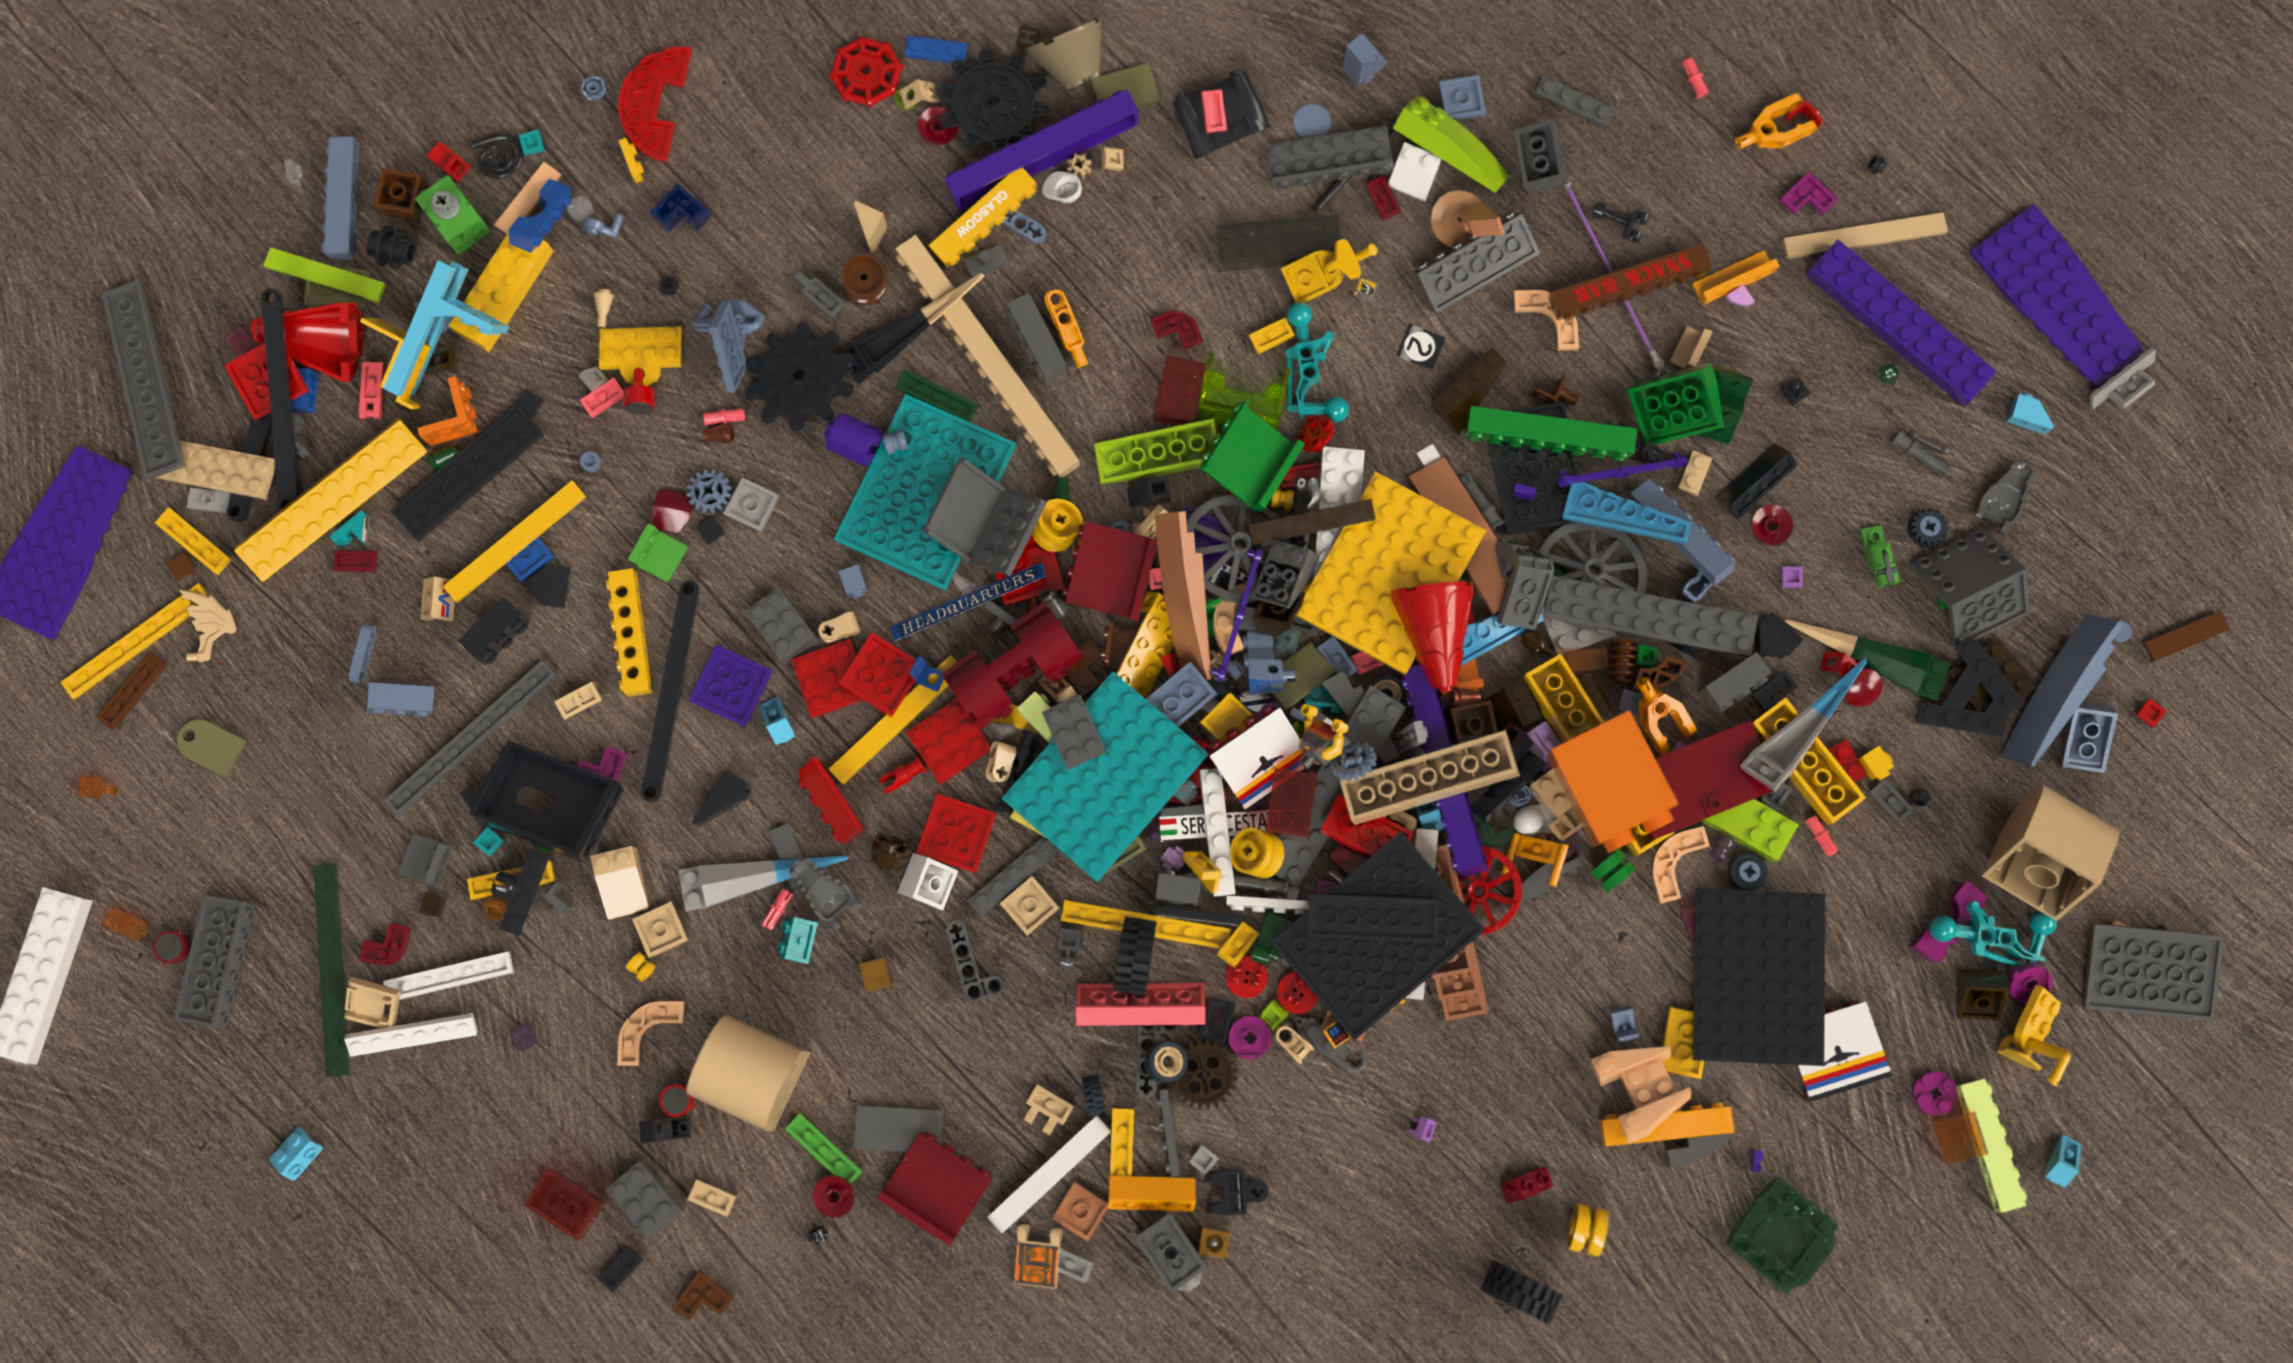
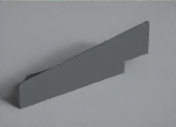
(1348, 699)

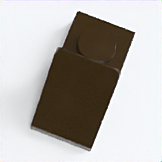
(443, 360)

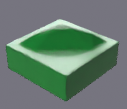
(1645, 656)

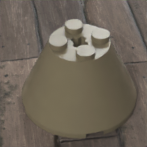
(1071, 54)

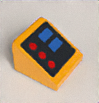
(1336, 1034)

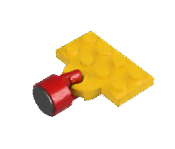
(640, 357)

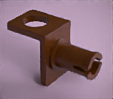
(1558, 392)

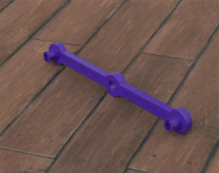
(1621, 472)
(1256, 555)

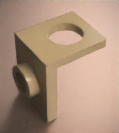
(923, 91)

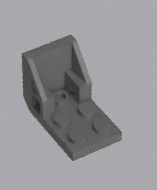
(1529, 580)

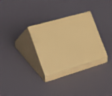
(872, 223)

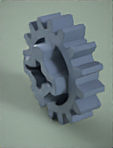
(704, 498)
(1354, 761)

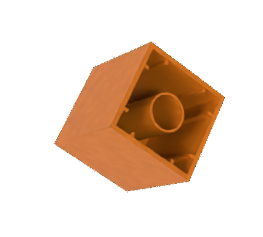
(1613, 782)

